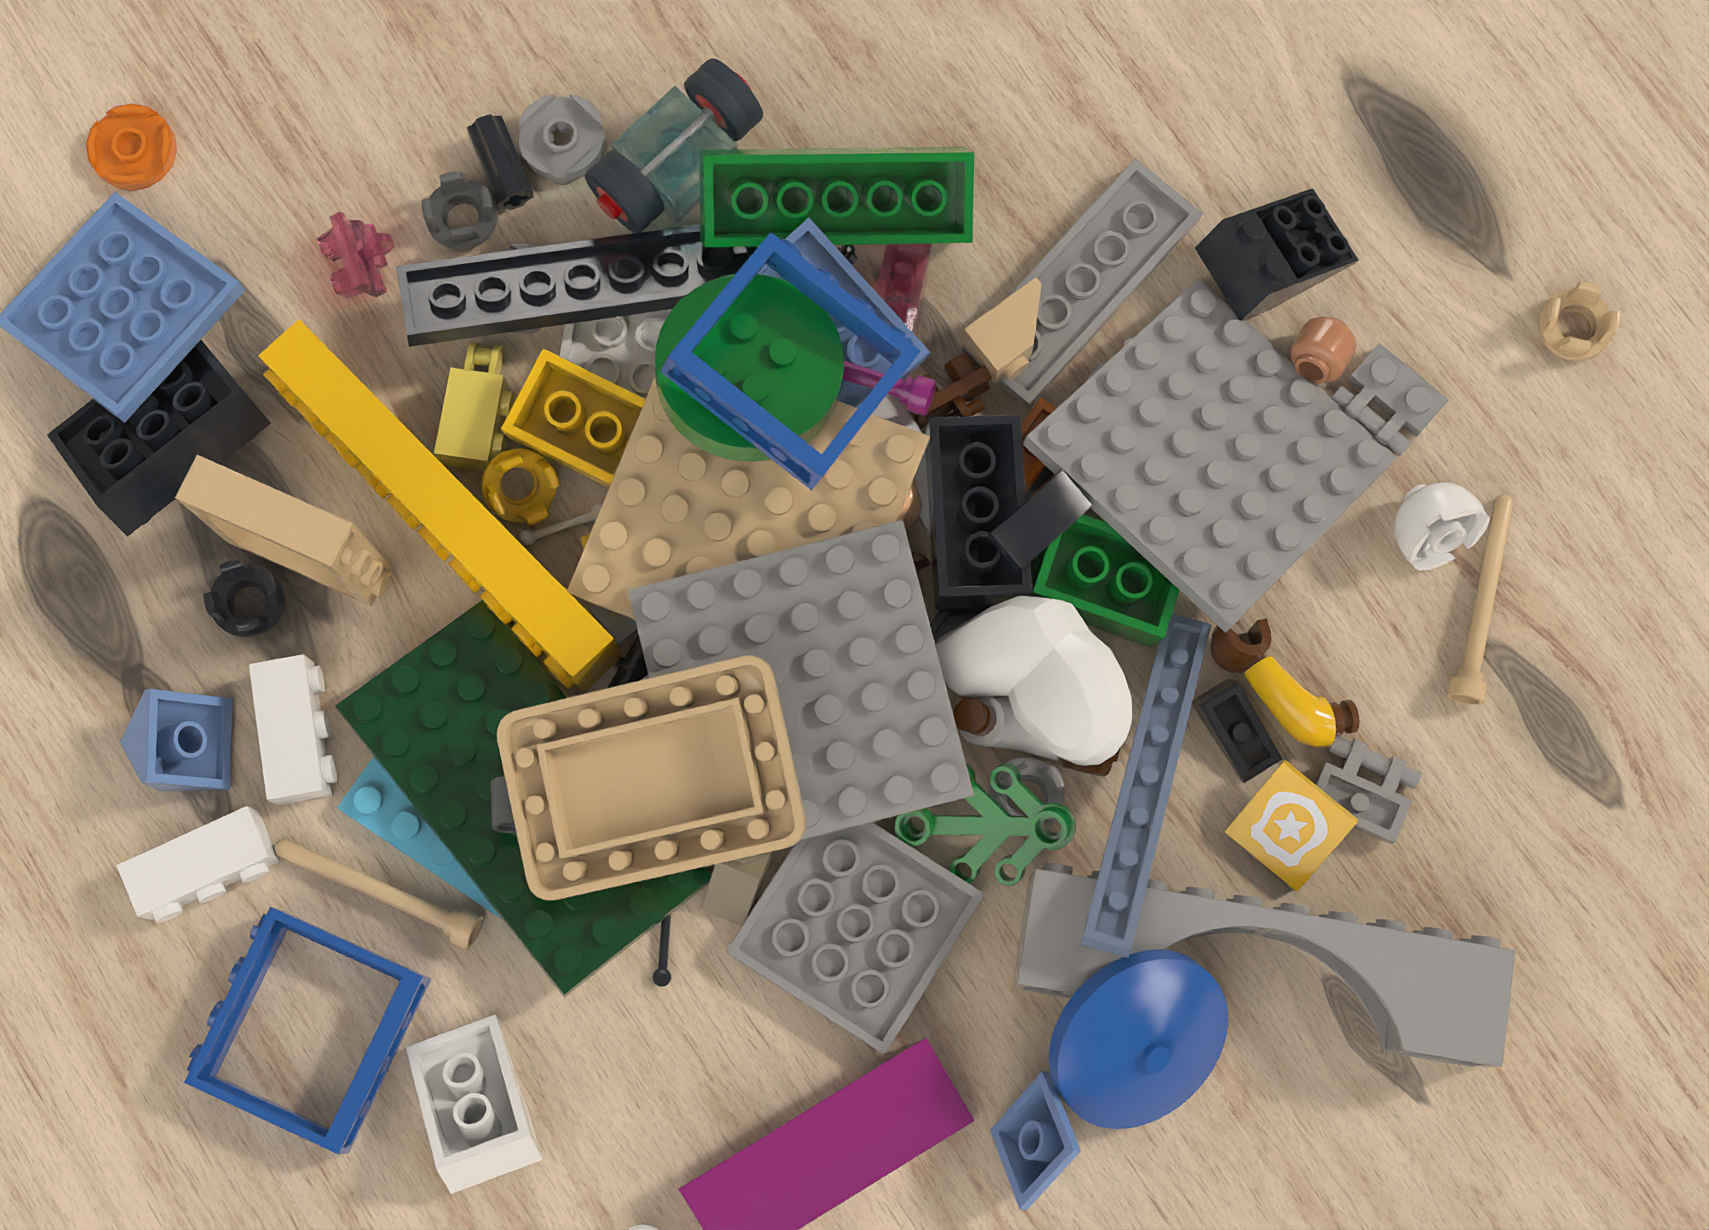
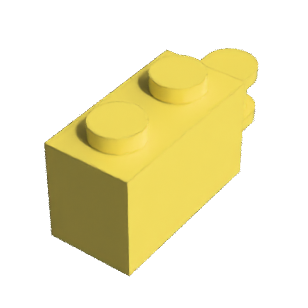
(474, 411)

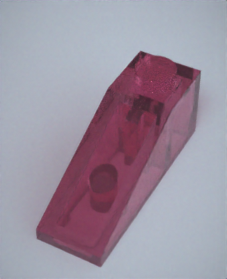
(904, 281)

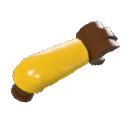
(1300, 713)

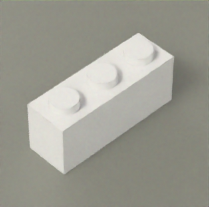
(292, 729)
(198, 865)

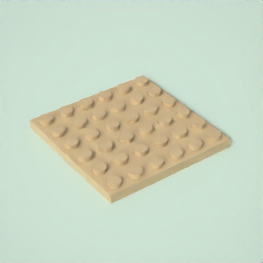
(693, 511)

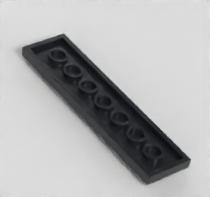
(558, 283)

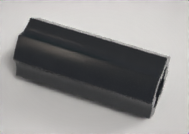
(500, 162)

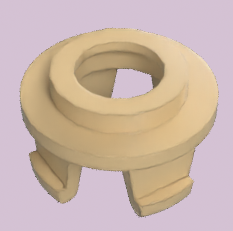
(1586, 302)

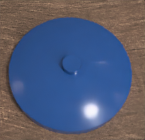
(1138, 1039)

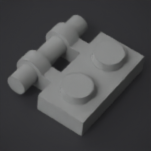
(1397, 391)
(1376, 807)

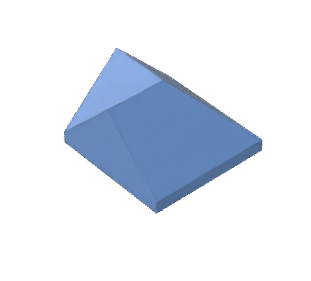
(181, 741)
(1035, 1140)

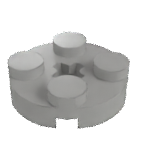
(566, 161)

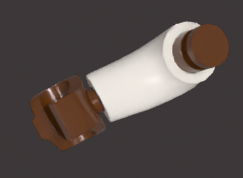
(993, 724)

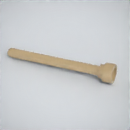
(1469, 683)
(458, 925)

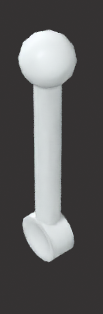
(528, 537)

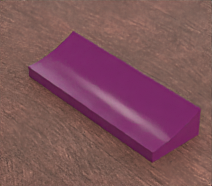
(833, 1148)

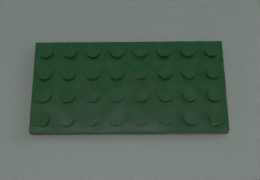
(436, 737)

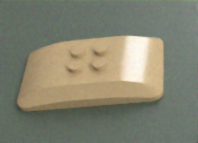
(651, 778)

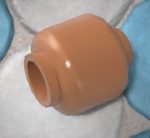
(1323, 349)

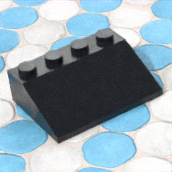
(141, 463)

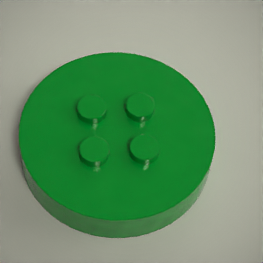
(769, 347)

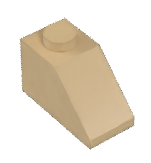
(1006, 333)

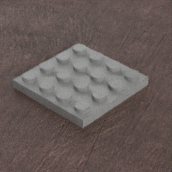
(856, 928)

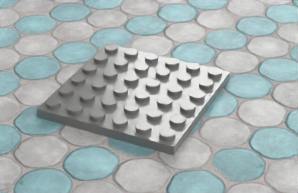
(1210, 453)
(848, 664)

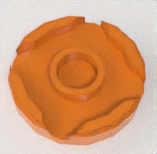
(131, 147)

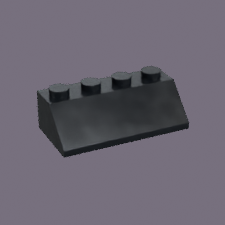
(973, 487)

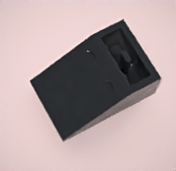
(1274, 252)

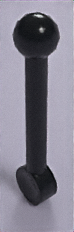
(662, 976)

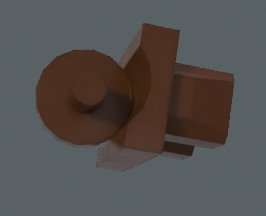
(967, 385)

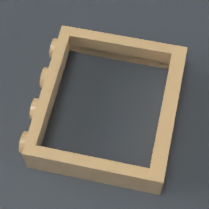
(285, 530)

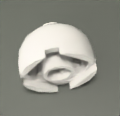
(1437, 521)

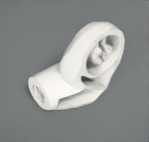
(1053, 670)

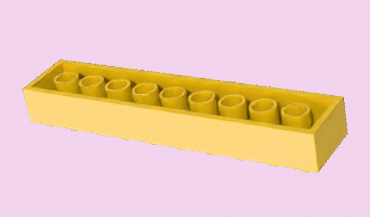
(448, 514)

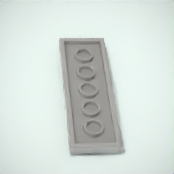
(1098, 270)

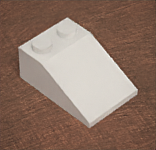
(472, 1105)

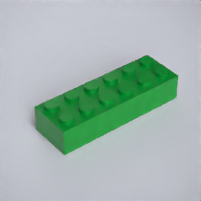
(846, 192)

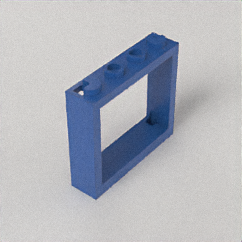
(746, 415)
(229, 1014)

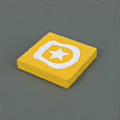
(1291, 825)

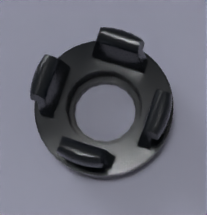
(233, 578)

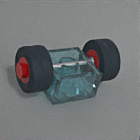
(658, 156)

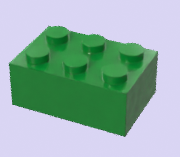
(1106, 582)

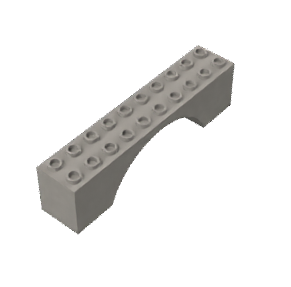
(1419, 987)

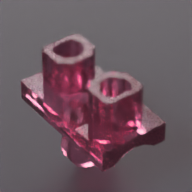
(362, 253)

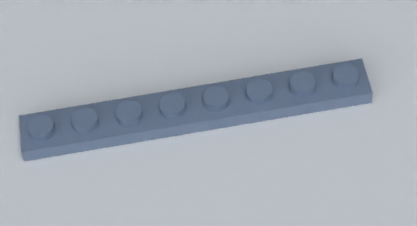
(1146, 788)

